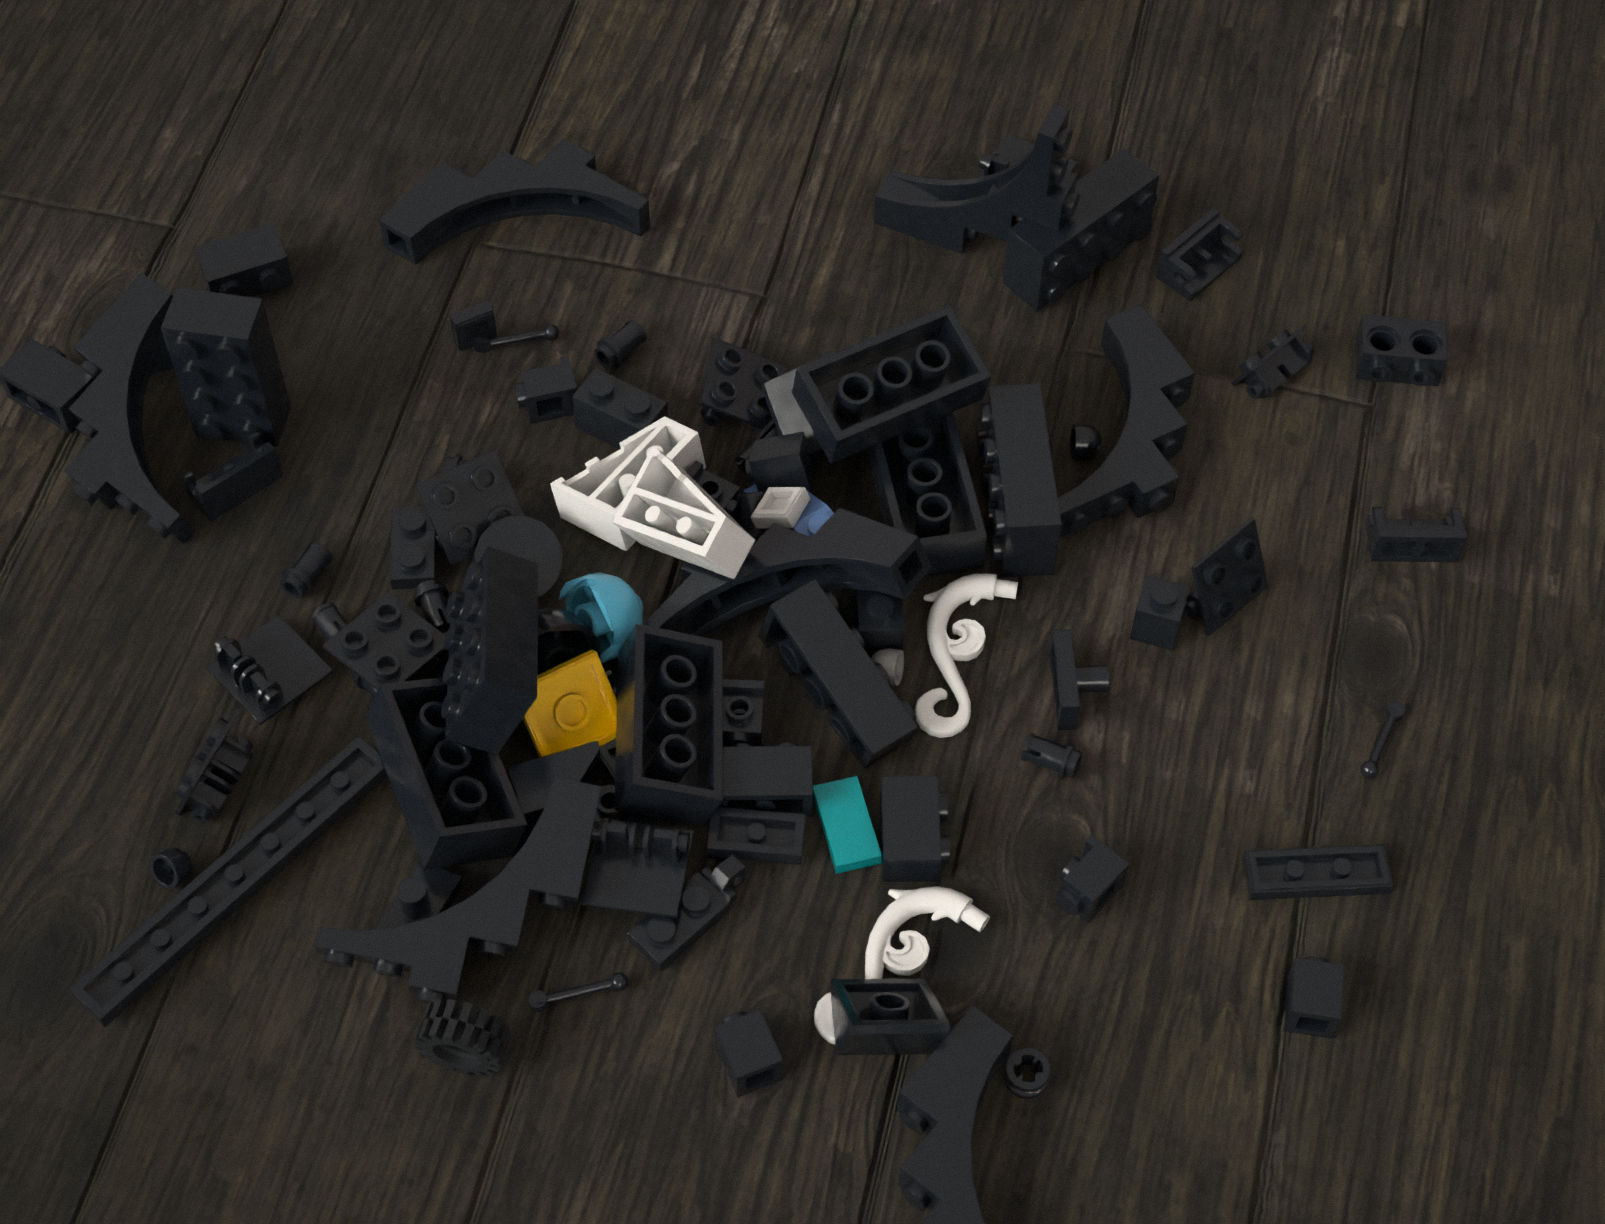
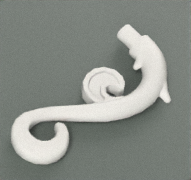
(946, 650)
(911, 959)

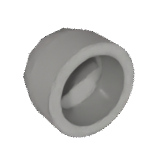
(893, 663)

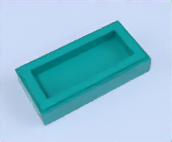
(846, 824)

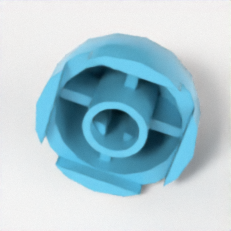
(607, 607)

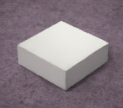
(781, 507)

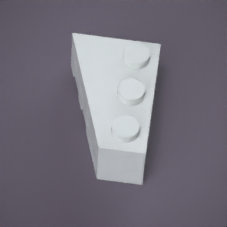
(598, 491)
(681, 519)

